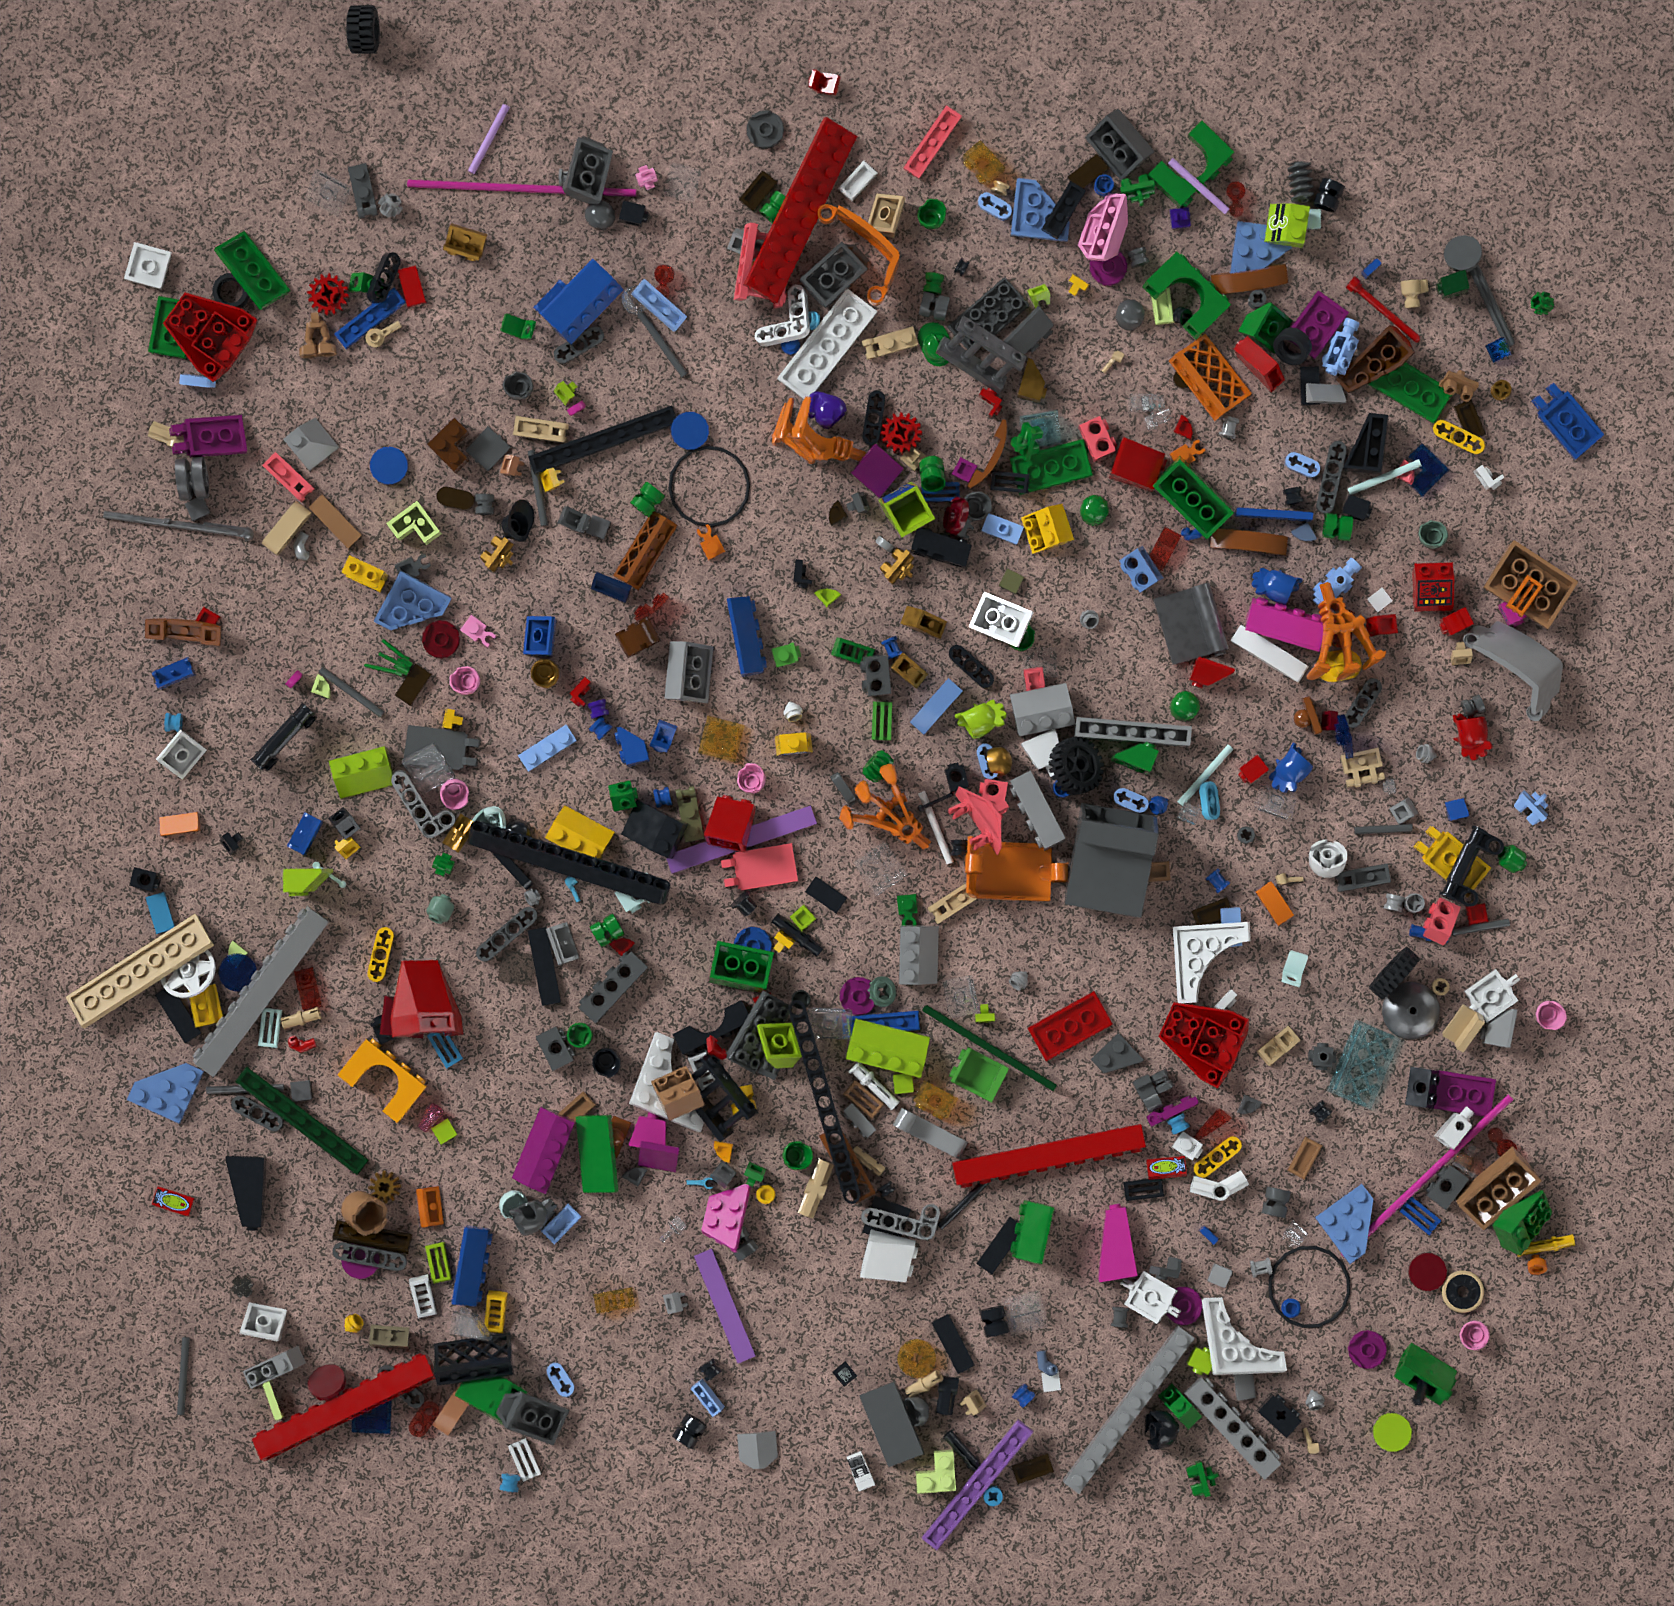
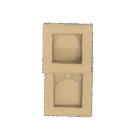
(1278, 1045)

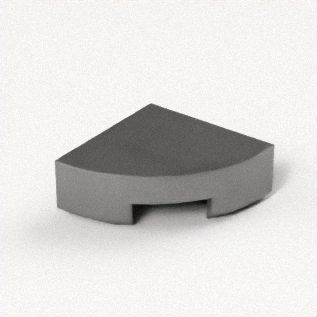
(1248, 1105)

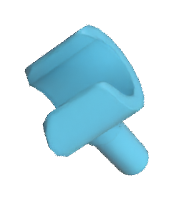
(570, 882)
(700, 1182)

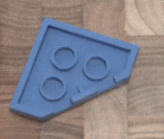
(1032, 210)
(1251, 251)
(410, 603)
(167, 1091)
(1349, 1223)

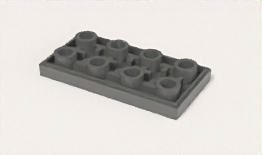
(993, 310)
(747, 1046)
(891, 1424)

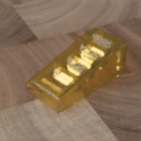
(599, 1309)

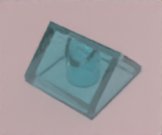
(1047, 422)

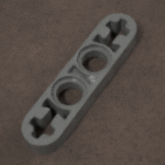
(1329, 477)
(504, 931)
(369, 1258)

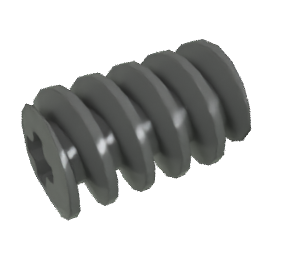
(1300, 182)

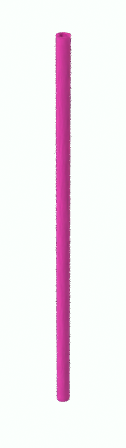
(508, 187)
(1439, 1164)

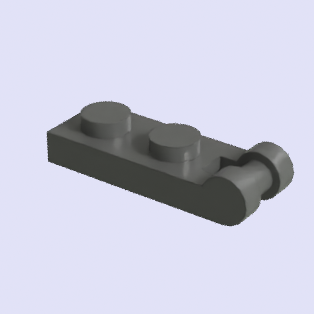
(362, 190)
(1364, 877)

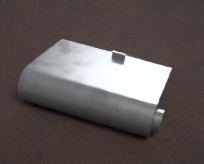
(1191, 624)

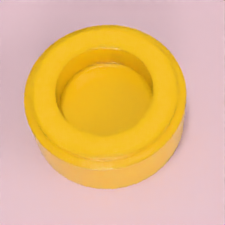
(765, 1194)

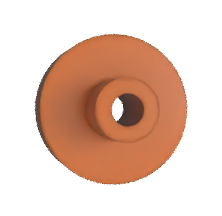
(1537, 1265)

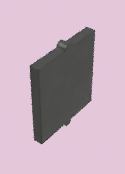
(488, 448)

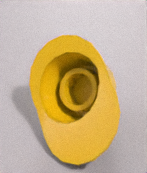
(1336, 661)

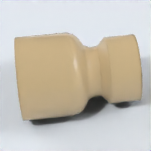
(1411, 290)

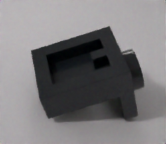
(799, 571)
(376, 1025)

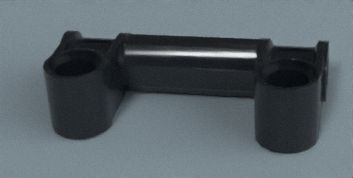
(266, 756)
(1454, 888)

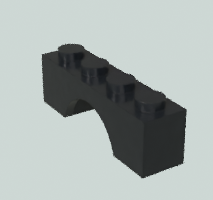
(690, 1039)

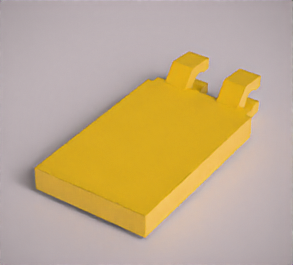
(1443, 854)

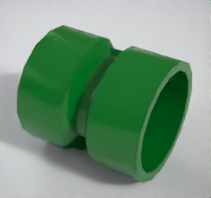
(771, 209)
(932, 473)
(647, 499)
(1337, 527)
(600, 930)
(580, 1035)

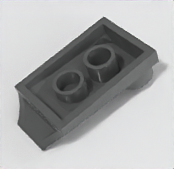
(587, 171)
(835, 273)
(532, 1416)

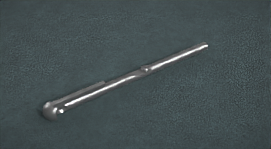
(207, 527)

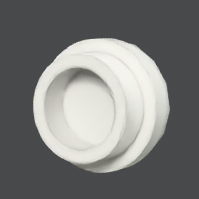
(793, 712)

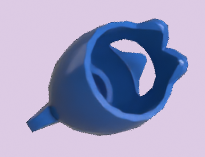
(1275, 585)
(1290, 770)

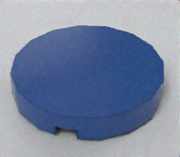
(689, 430)
(388, 465)
(751, 935)

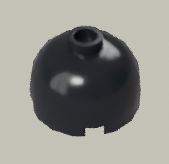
(1162, 1429)

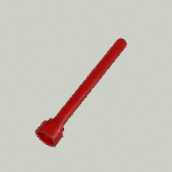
(1355, 286)

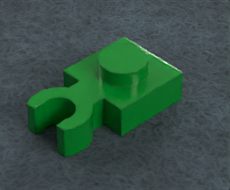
(907, 906)

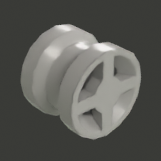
(1394, 903)

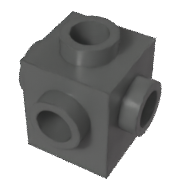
(1314, 1056)

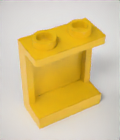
(365, 573)

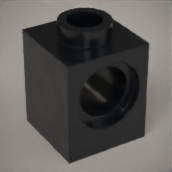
(633, 214)
(1356, 508)
(953, 786)
(344, 823)
(136, 879)

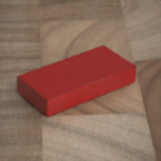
(411, 286)

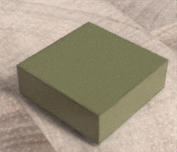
(1011, 581)

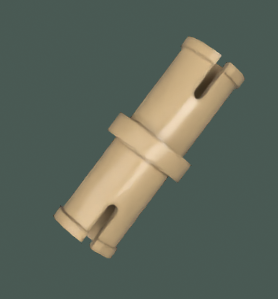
(301, 1018)
(924, 1384)

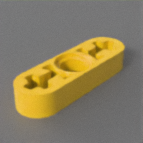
(1443, 435)
(373, 957)
(1225, 1158)

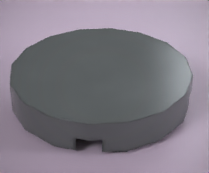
(765, 129)
(1463, 253)

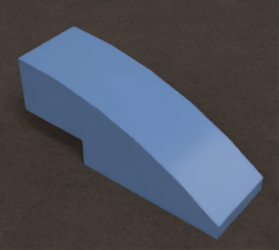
(936, 706)

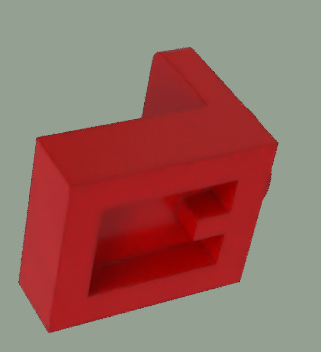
(1381, 625)
(582, 688)

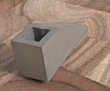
(274, 1367)

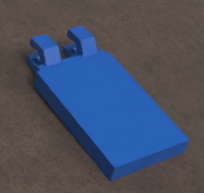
(1567, 421)

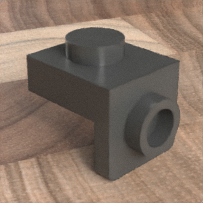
(574, 520)
(1172, 1270)

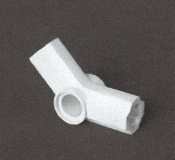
(1207, 1187)

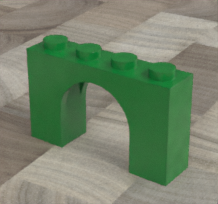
(1216, 154)
(1179, 270)

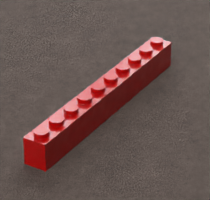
(1049, 1154)
(344, 1407)

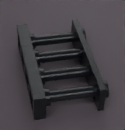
(710, 1113)

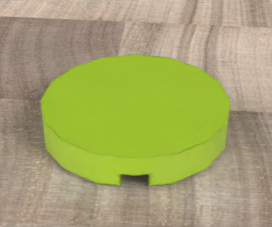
(1392, 1432)

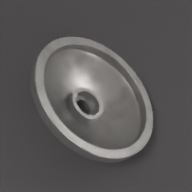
(1397, 1006)

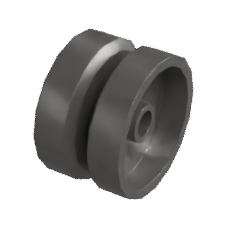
(192, 478)

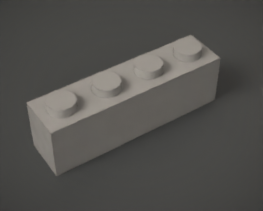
(1037, 810)

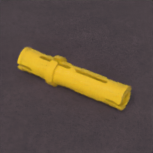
(1553, 1243)

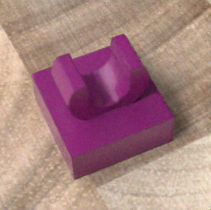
(964, 470)

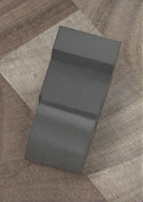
(1147, 1093)

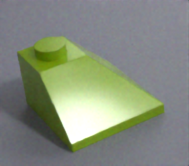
(779, 1044)

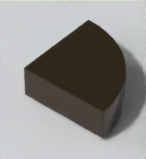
(836, 513)

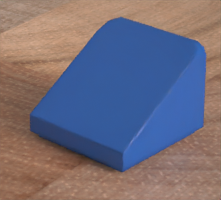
(1456, 809)

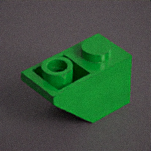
(1180, 1406)

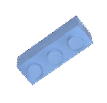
(707, 1397)

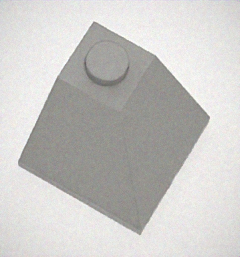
(311, 443)
(1500, 1029)

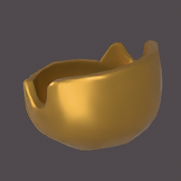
(545, 673)
(999, 761)

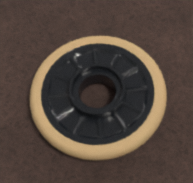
(1450, 1291)

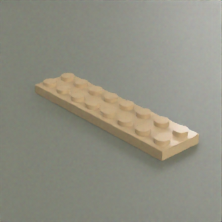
(139, 971)

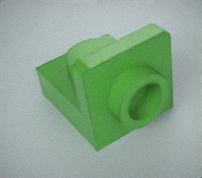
(786, 655)

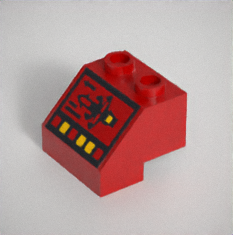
(1433, 586)

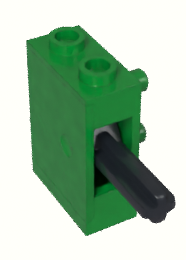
(1425, 1375)

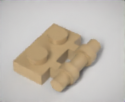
(1363, 761)

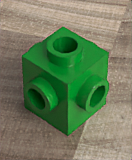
(622, 795)

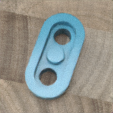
(1209, 800)

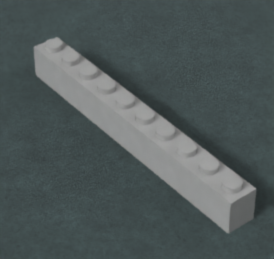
(260, 991)
(1128, 1409)

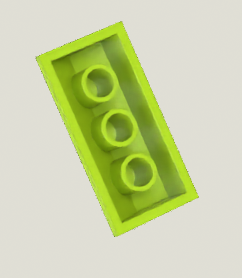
(887, 1048)

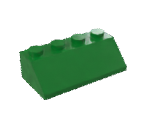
(1193, 497)

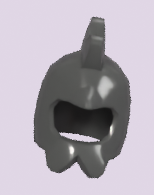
(532, 1216)

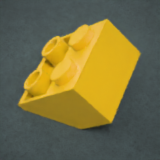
(1047, 528)

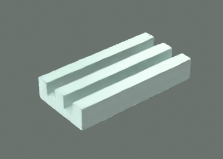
(277, 1029)

